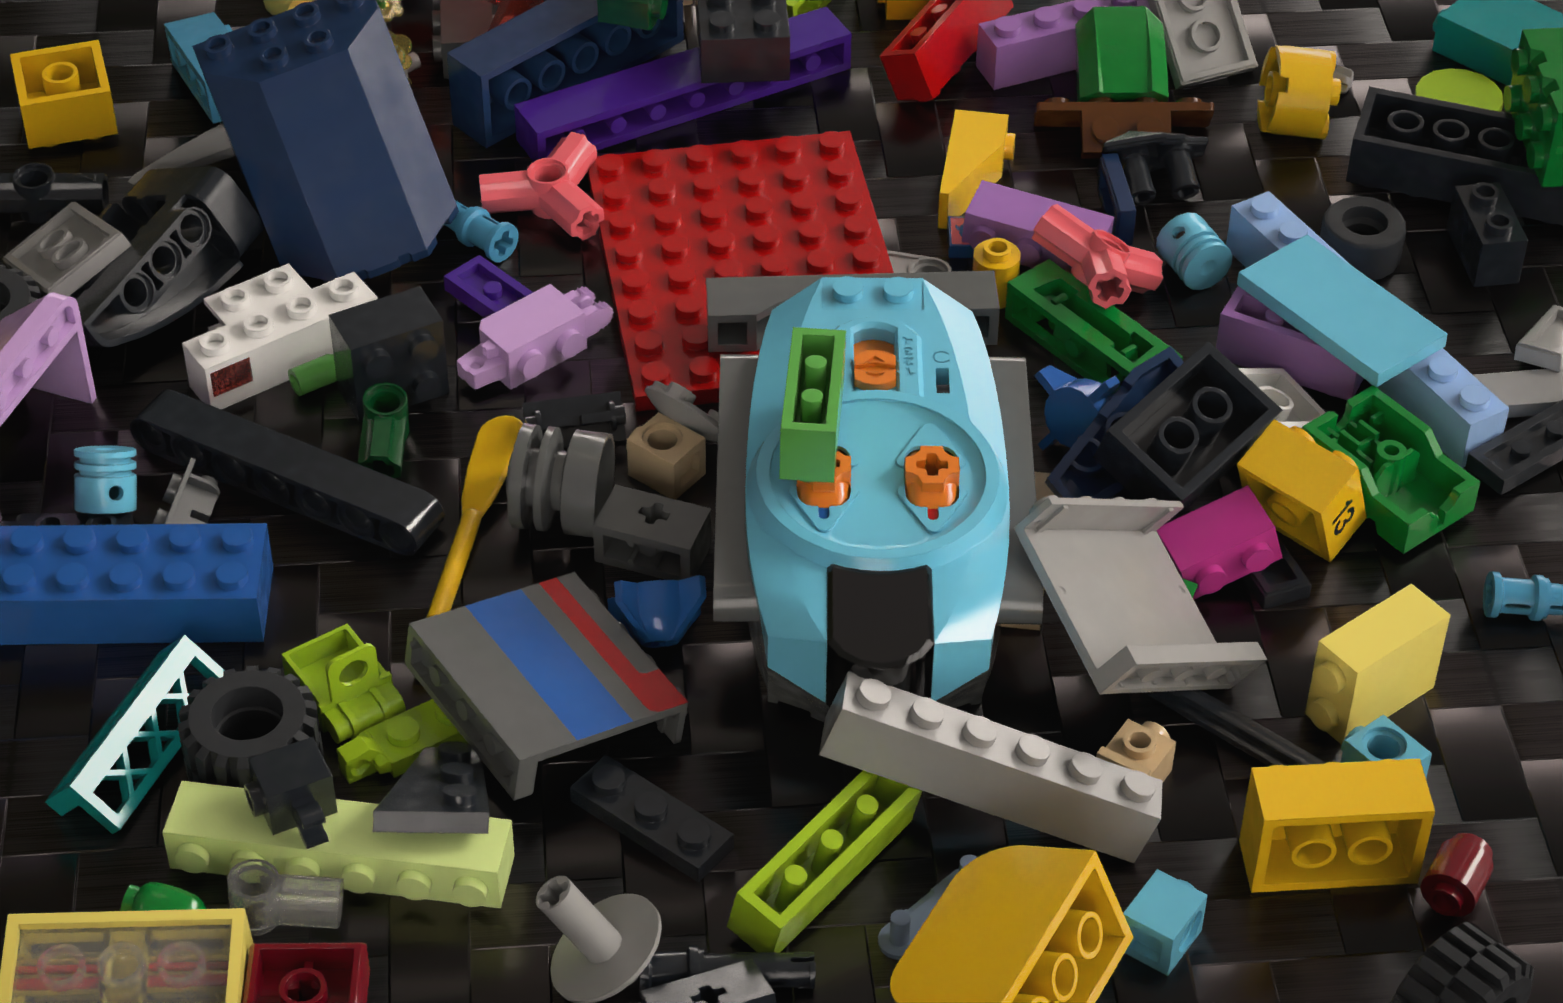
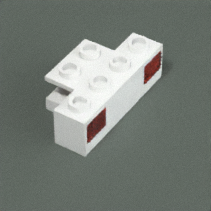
(264, 332)

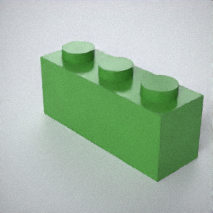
(812, 405)

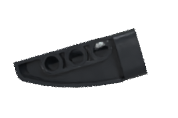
(185, 245)

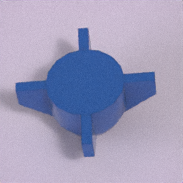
(1071, 404)
(658, 610)

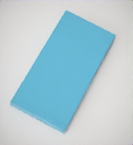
(1342, 310)

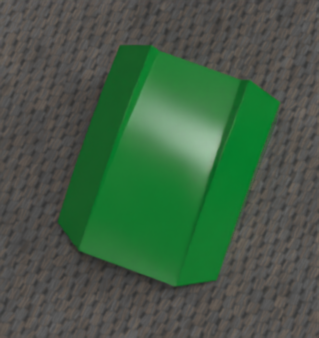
(1120, 55)

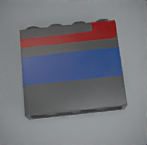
(539, 677)

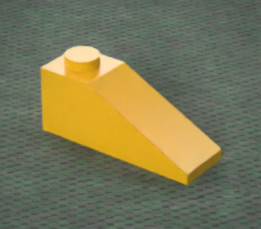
(974, 154)

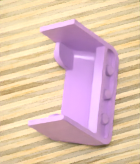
(44, 351)

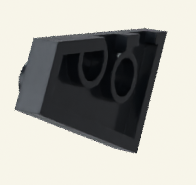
(437, 794)

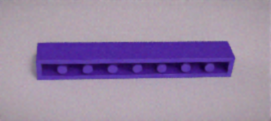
(671, 91)

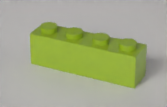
(821, 861)

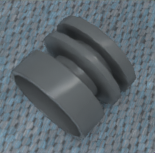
(551, 479)

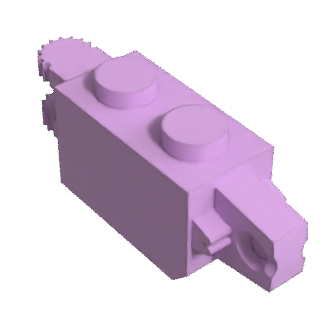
(533, 336)

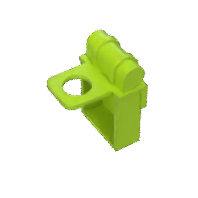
(345, 682)

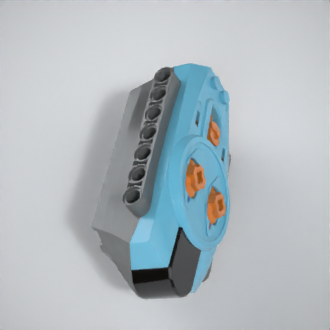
(915, 540)

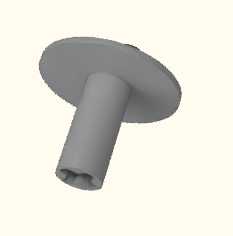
(601, 943)

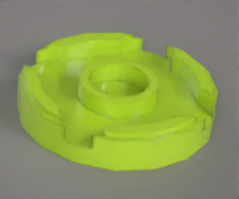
(1462, 88)

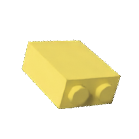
(1377, 662)

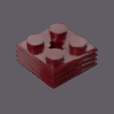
(307, 973)

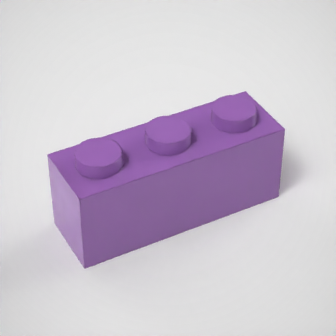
(1013, 214)
(1262, 339)

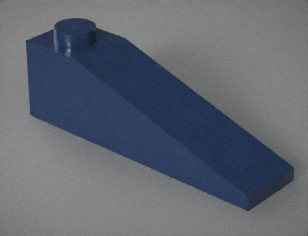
(1078, 471)

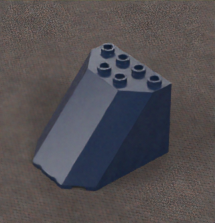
(329, 139)

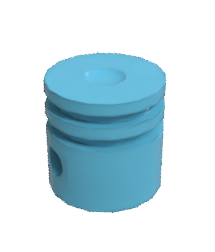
(1198, 255)
(105, 480)

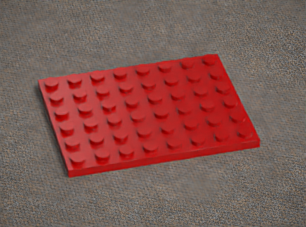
(722, 214)

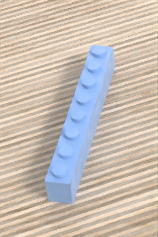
(1434, 390)

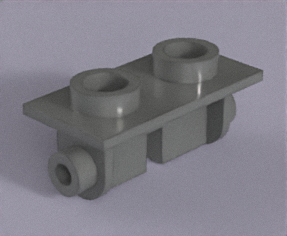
(188, 497)

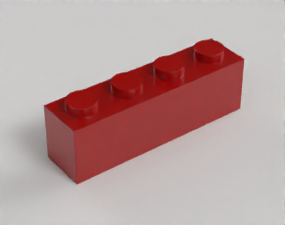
(937, 45)

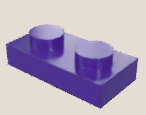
(483, 286)

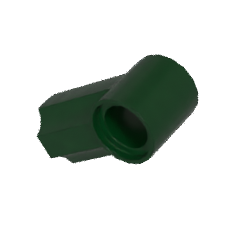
(384, 429)

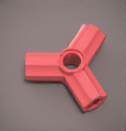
(549, 188)
(1098, 258)

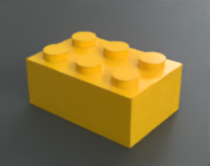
(1336, 825)

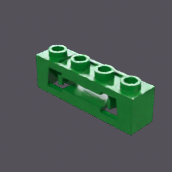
(1084, 332)

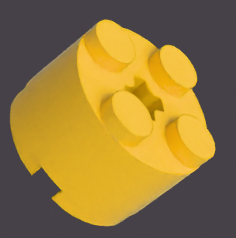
(1298, 91)

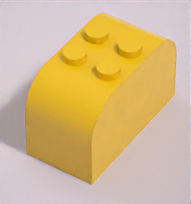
(1018, 931)

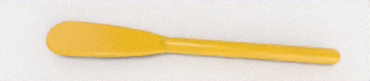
(482, 483)

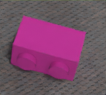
(1221, 541)

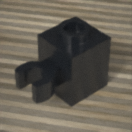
(293, 790)

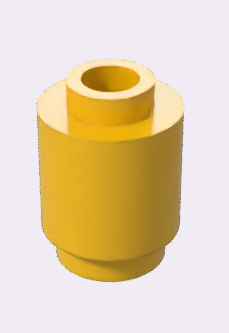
(1001, 257)

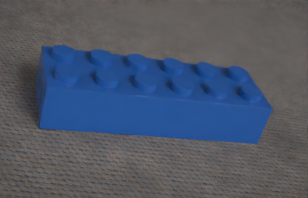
(134, 583)

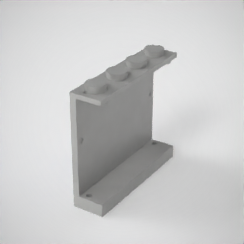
(1127, 597)

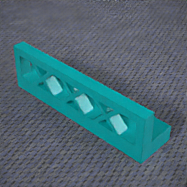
(123, 727)

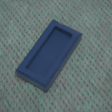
(1116, 197)

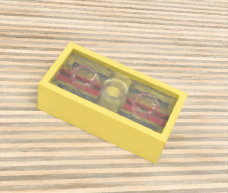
(126, 957)

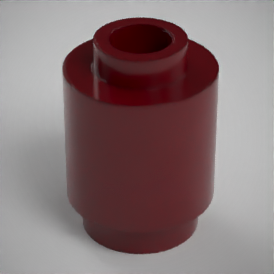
(1458, 875)

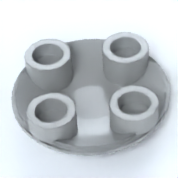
(678, 405)

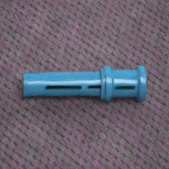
(477, 228)
(1522, 596)

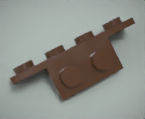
(1104, 119)

